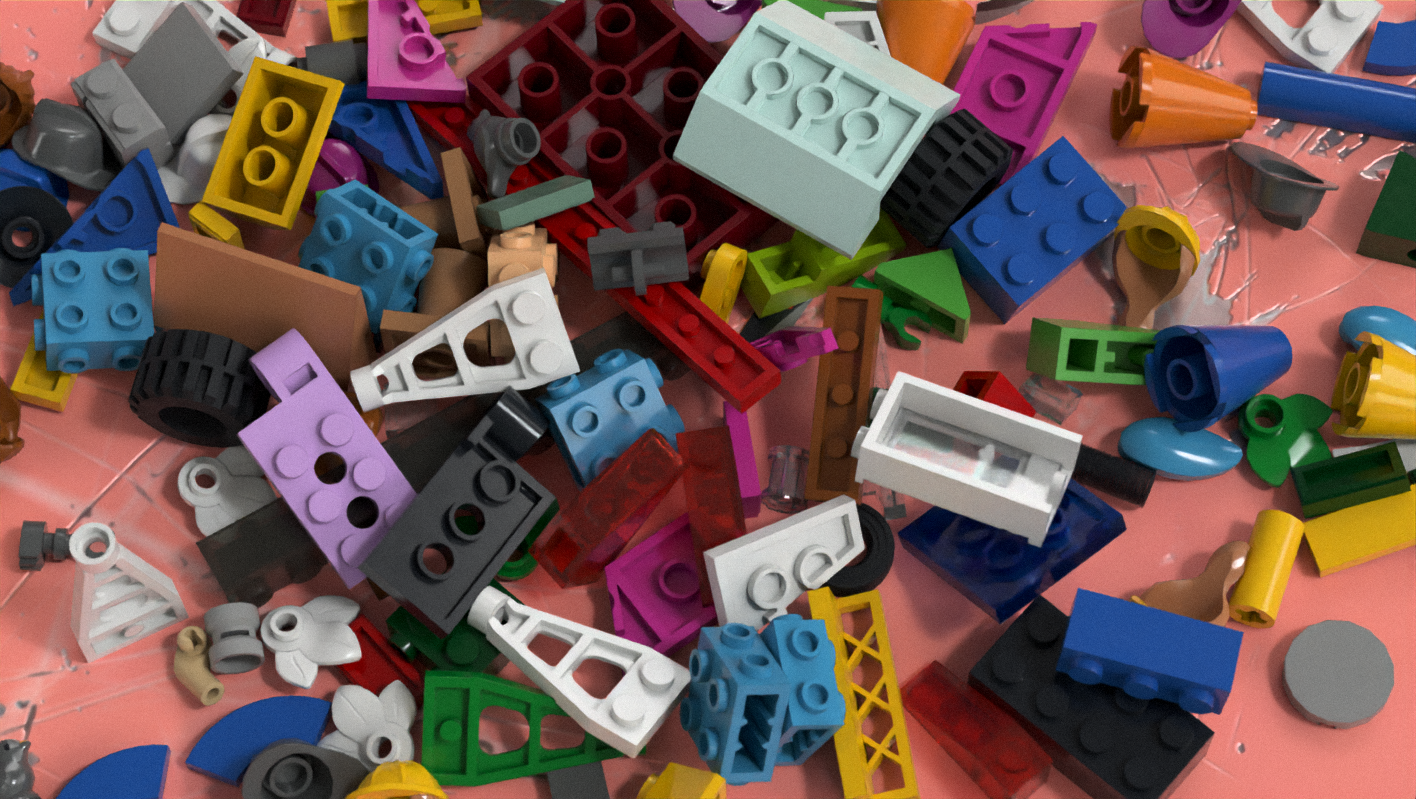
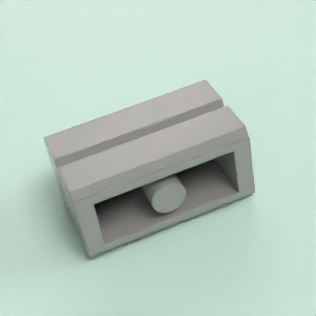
(122, 114)

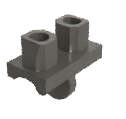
(638, 257)

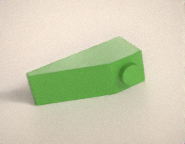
(1089, 351)

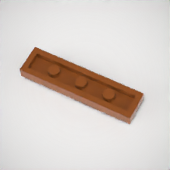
(843, 392)

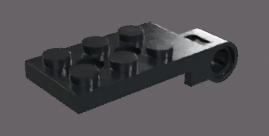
(475, 478)

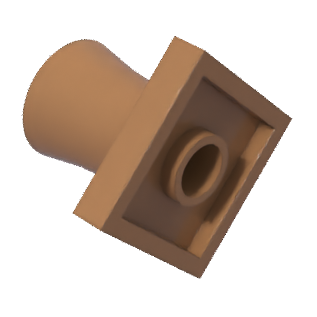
(456, 214)
(450, 283)

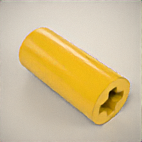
(1267, 569)

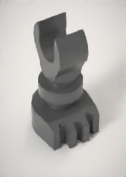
(37, 542)

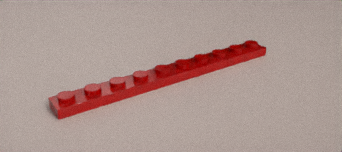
(667, 310)

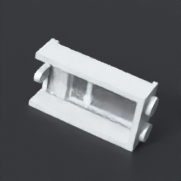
(966, 456)

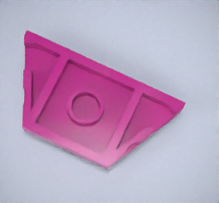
(1020, 81)
(658, 592)

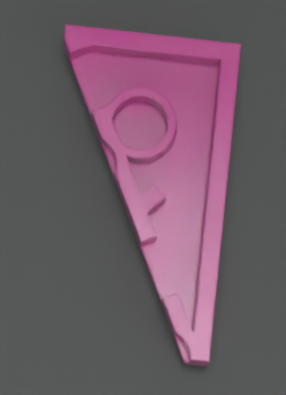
(405, 57)
(794, 345)

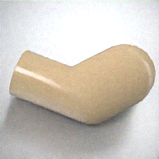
(193, 665)

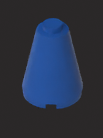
(1213, 369)

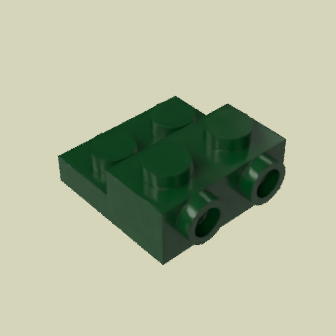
(460, 651)

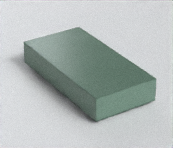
(535, 202)

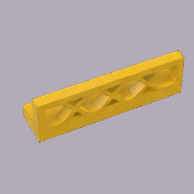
(849, 739)

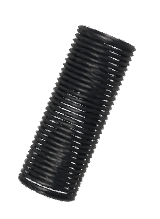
(1104, 464)

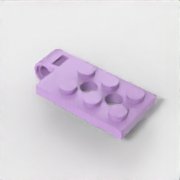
(313, 421)

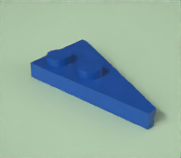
(387, 136)
(119, 217)

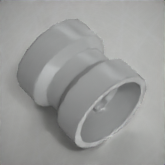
(234, 638)

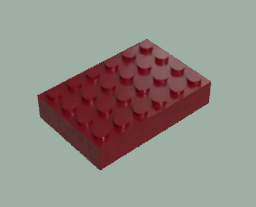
(610, 104)

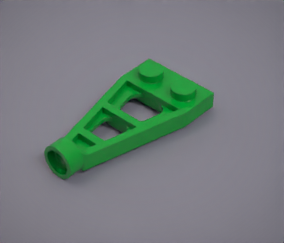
(452, 731)

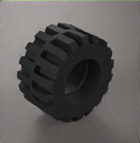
(946, 177)
(197, 387)

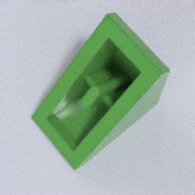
(929, 285)

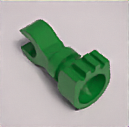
(897, 317)

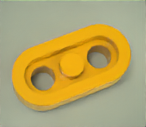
(723, 276)

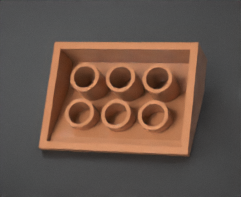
(258, 300)

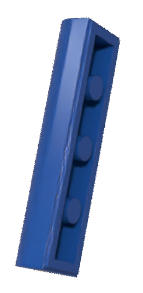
(1337, 101)

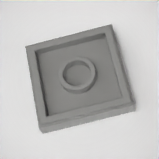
(182, 71)

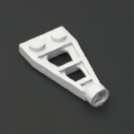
(133, 22)
(1326, 36)
(534, 326)
(112, 580)
(631, 710)

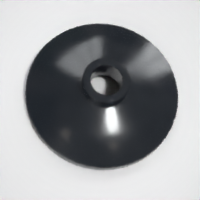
(41, 215)

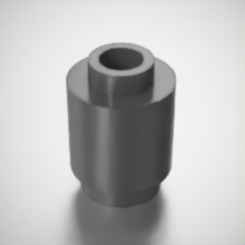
(337, 60)

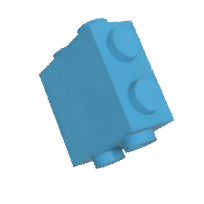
(370, 246)
(93, 309)
(606, 412)
(735, 703)
(814, 703)

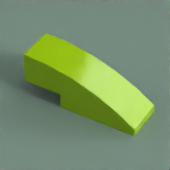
(804, 267)

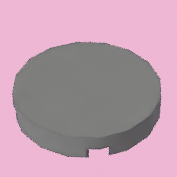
(1338, 674)

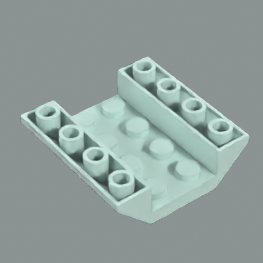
(810, 124)

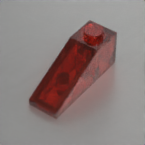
(710, 495)
(976, 734)

